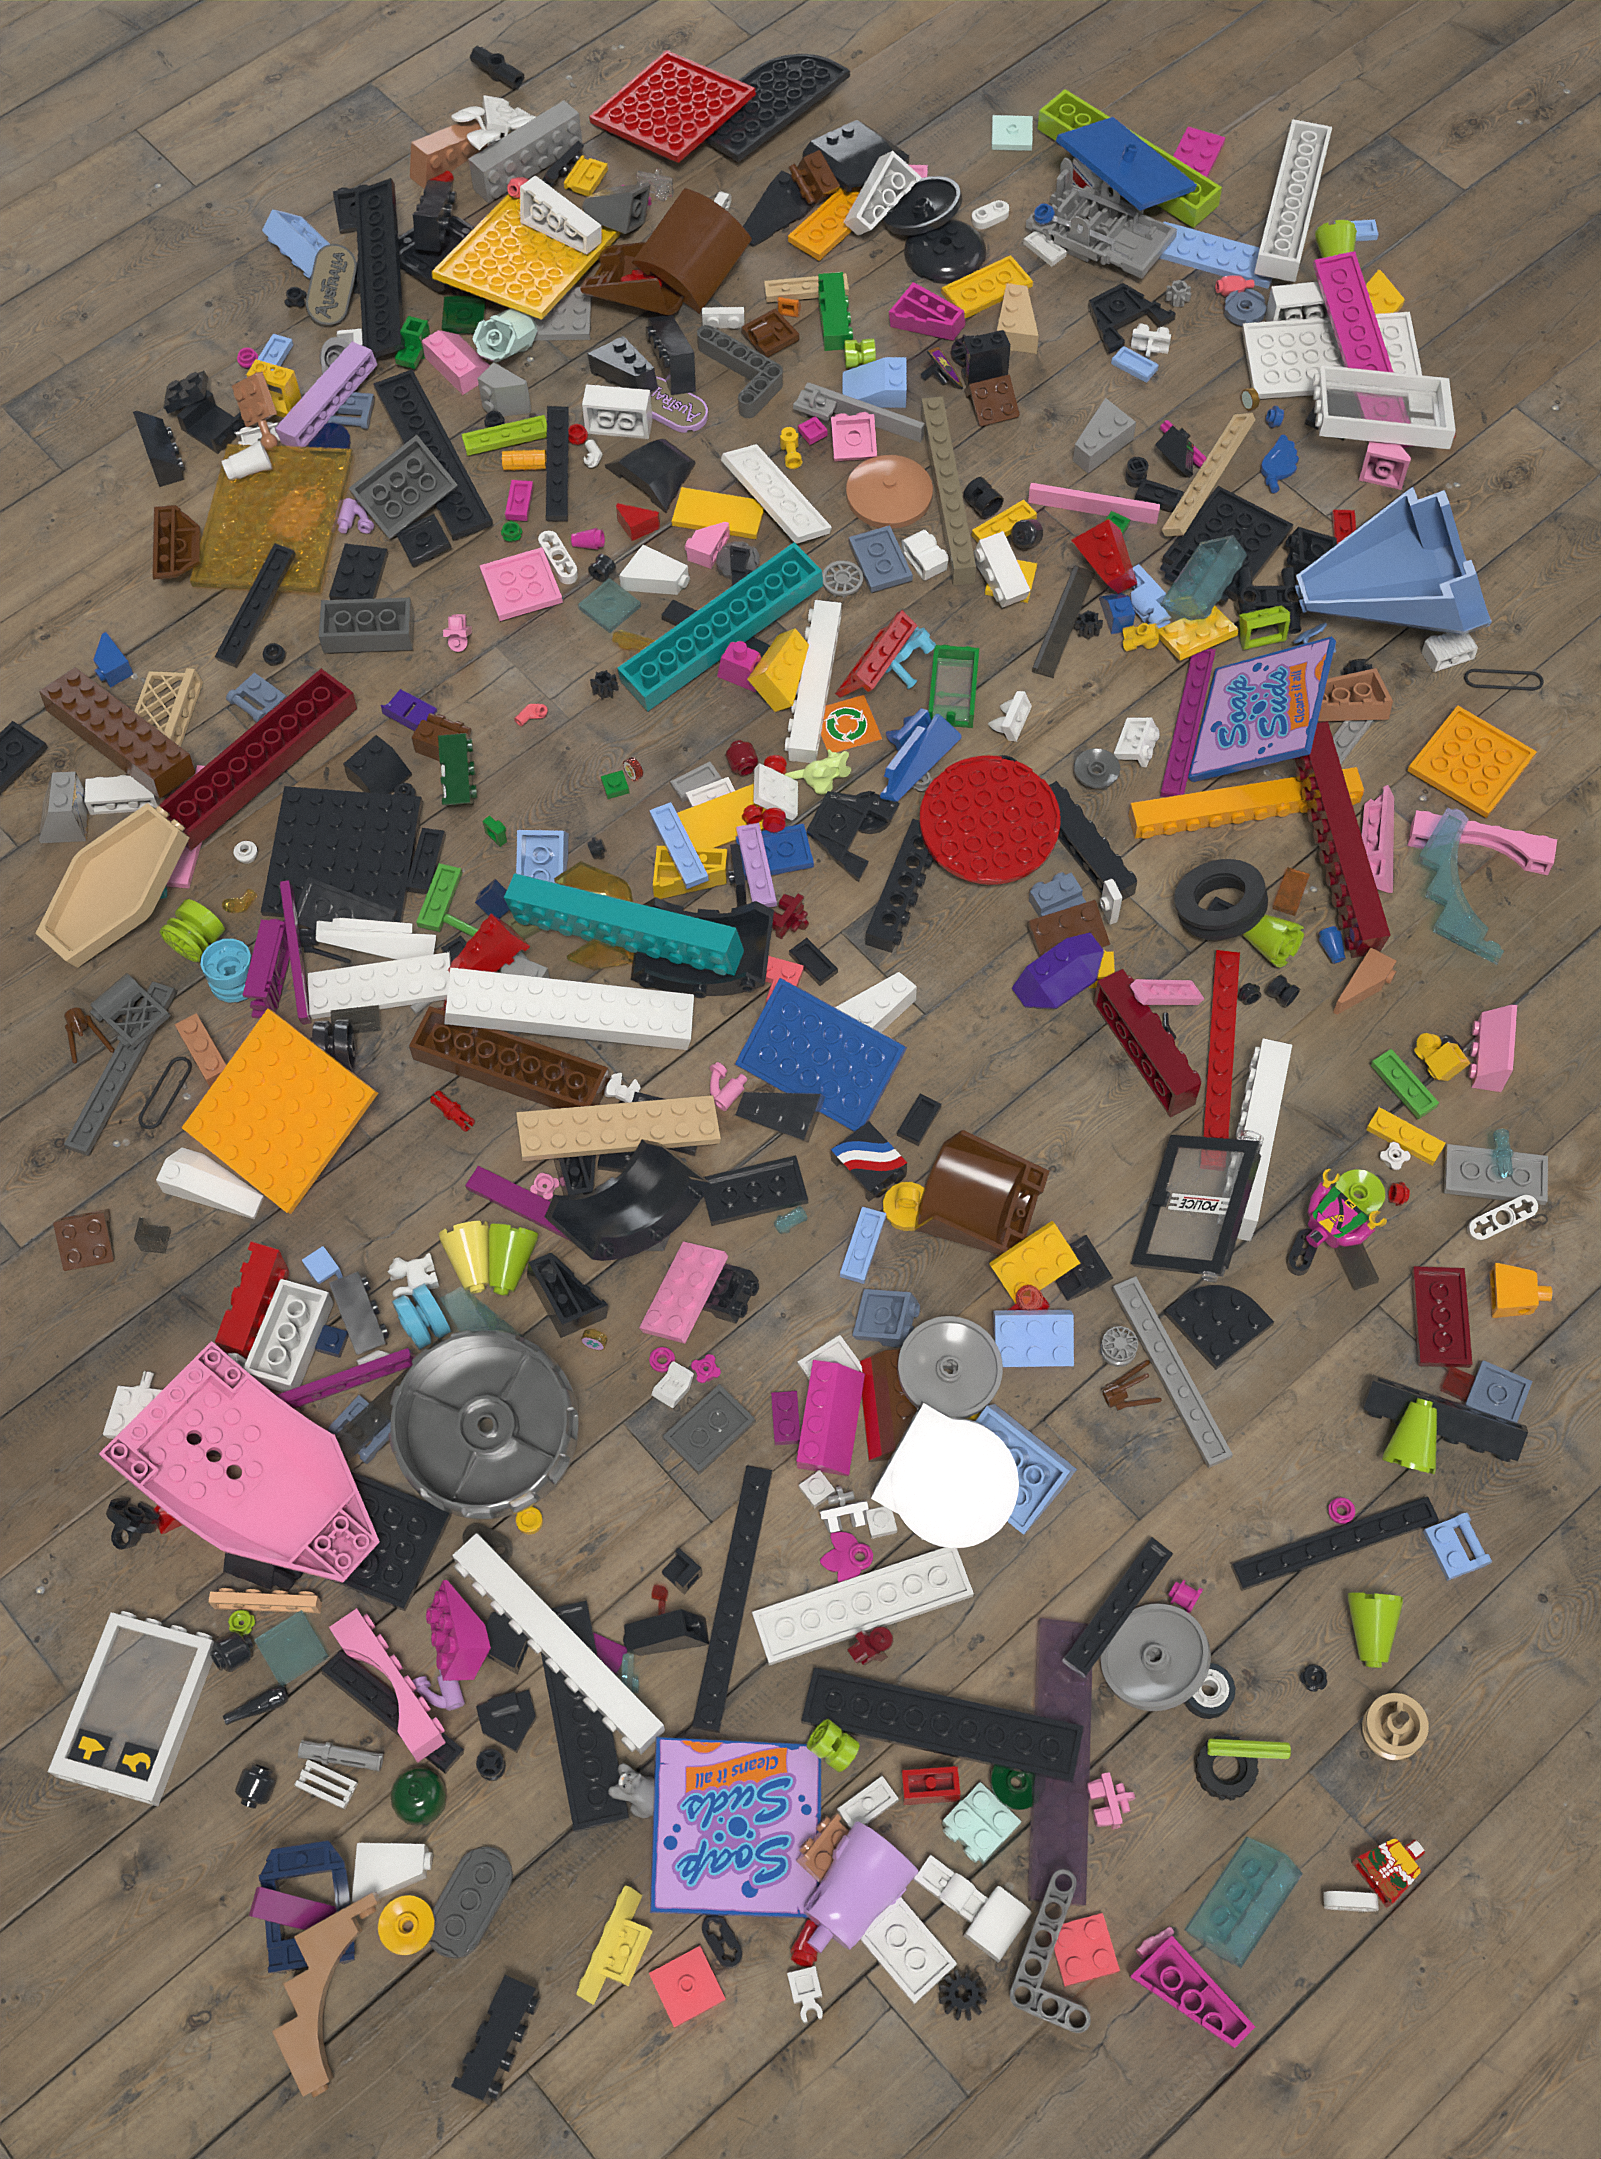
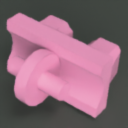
(457, 632)
(1110, 1814)

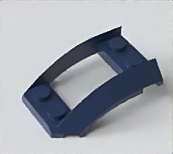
(297, 1862)

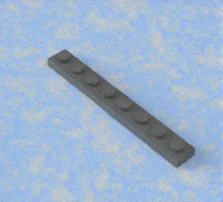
(114, 1079)

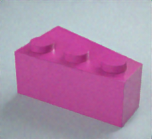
(926, 314)

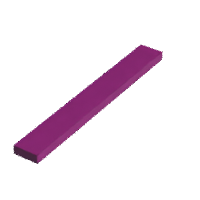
(1187, 723)

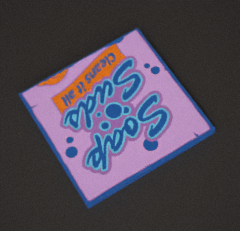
(1262, 710)
(733, 1827)

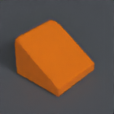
(789, 307)

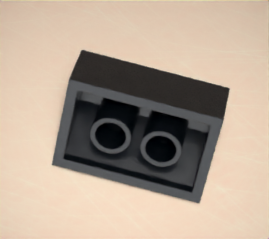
(160, 449)

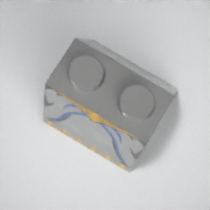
(64, 810)

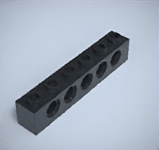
(883, 936)

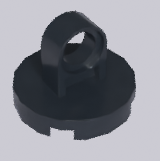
(132, 1519)

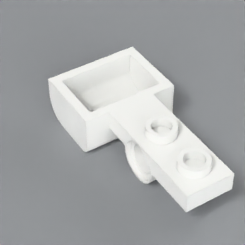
(993, 1919)

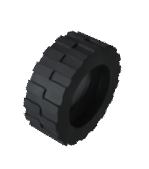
(1218, 1787)

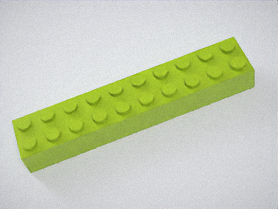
(1070, 112)

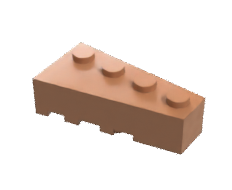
(442, 151)
(1356, 698)

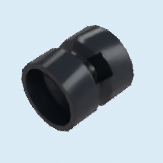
(983, 497)

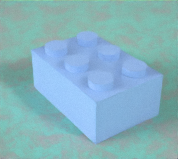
(1034, 1337)

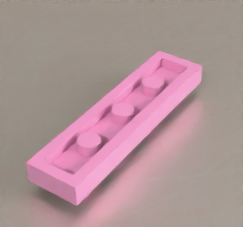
(1166, 992)

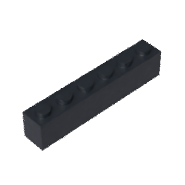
(1089, 848)
(1454, 1420)

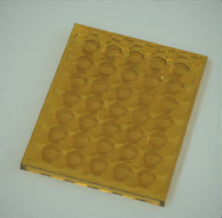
(286, 506)

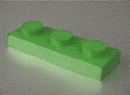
(439, 897)
(1404, 1084)

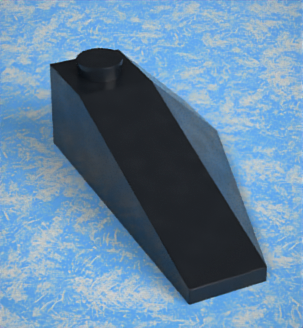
(776, 209)

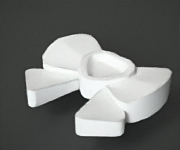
(619, 1091)

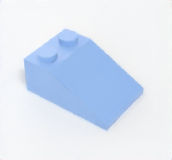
(878, 382)
(542, 853)

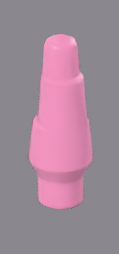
(1153, 1943)

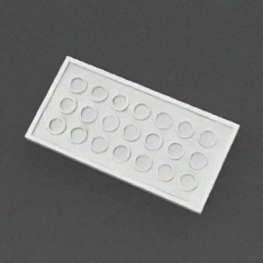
(1289, 352)

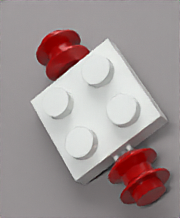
(775, 793)

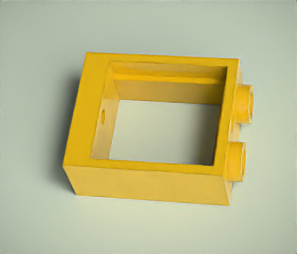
(280, 378)

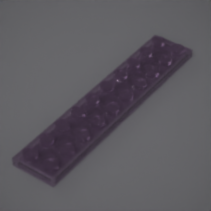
(1060, 1807)

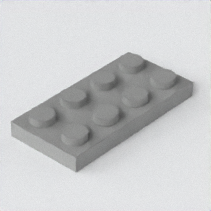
(1475, 1174)

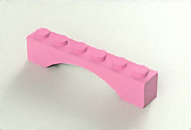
(1529, 851)
(415, 1726)

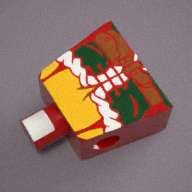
(1390, 1868)

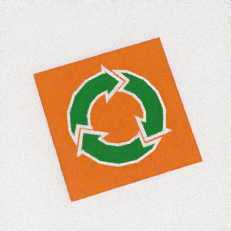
(849, 725)

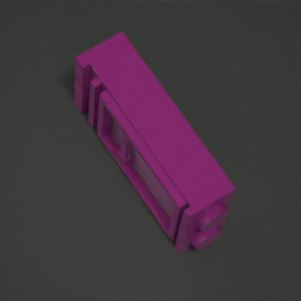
(267, 967)

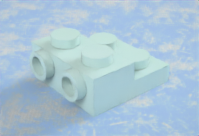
(980, 1824)

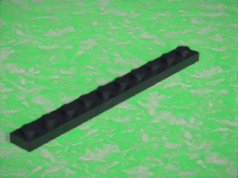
(732, 1600)

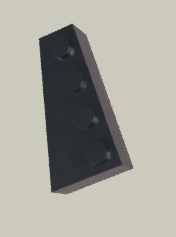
(433, 215)
(673, 353)
(497, 2041)

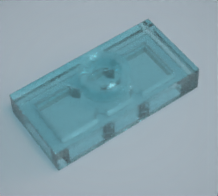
(628, 1673)

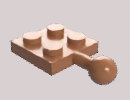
(256, 405)

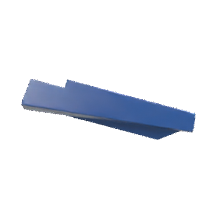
(918, 756)

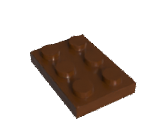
(1070, 922)

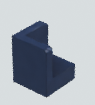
(492, 899)

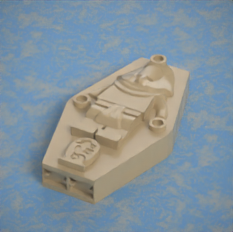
(112, 885)

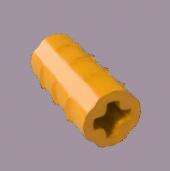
(524, 460)

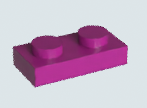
(785, 1418)

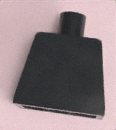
(506, 1645)

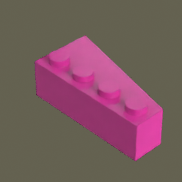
(1189, 1989)

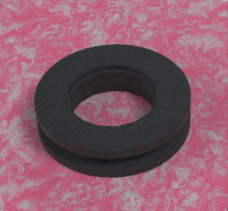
(1228, 922)

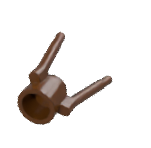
(77, 1023)
(1116, 1391)

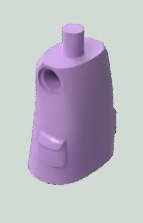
(857, 1887)

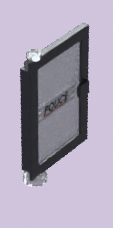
(1198, 1204)

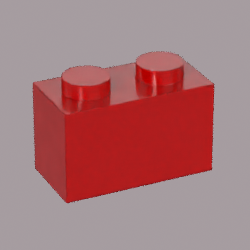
(930, 1785)

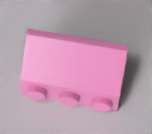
(454, 359)
(1493, 1048)

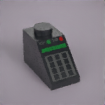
(1178, 448)

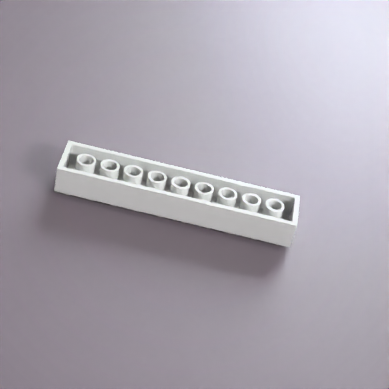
(1293, 201)
(569, 1009)

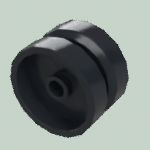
(336, 1041)

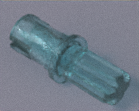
(1503, 1153)

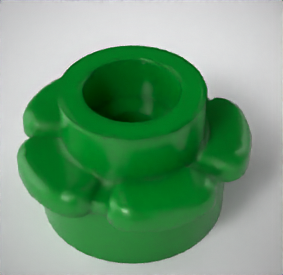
(511, 531)

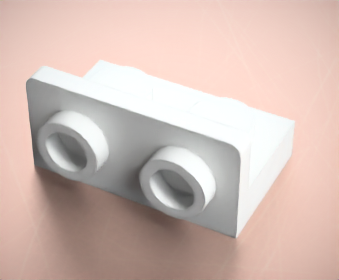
(1137, 740)

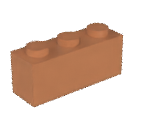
(201, 1048)

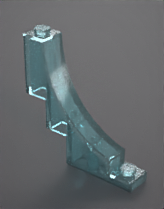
(1458, 920)

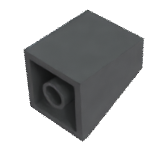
(619, 207)

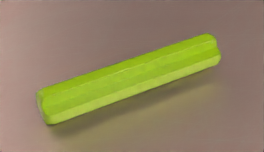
(1245, 1748)

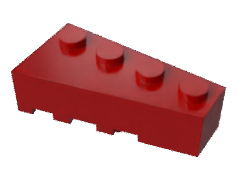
(251, 1299)

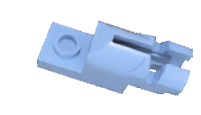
(1147, 599)

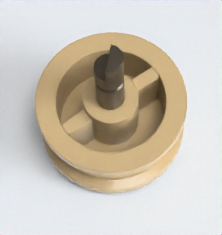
(1395, 1726)

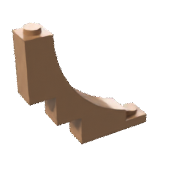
(322, 1949)

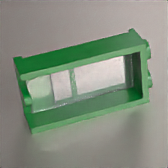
(954, 684)

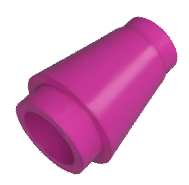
(589, 539)

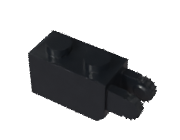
(259, 1572)

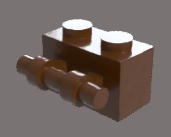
(814, 178)
(426, 734)

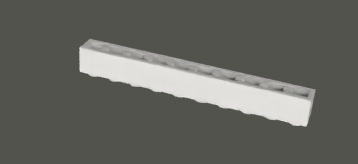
(559, 1644)

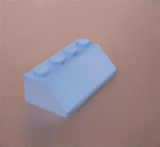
(294, 238)

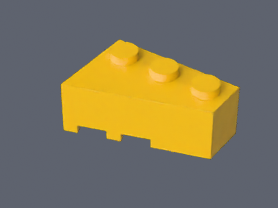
(780, 670)

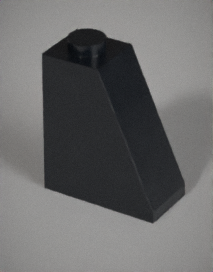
(666, 1633)

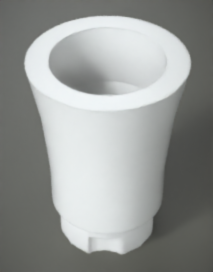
(247, 462)

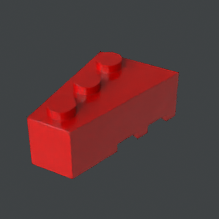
(490, 947)

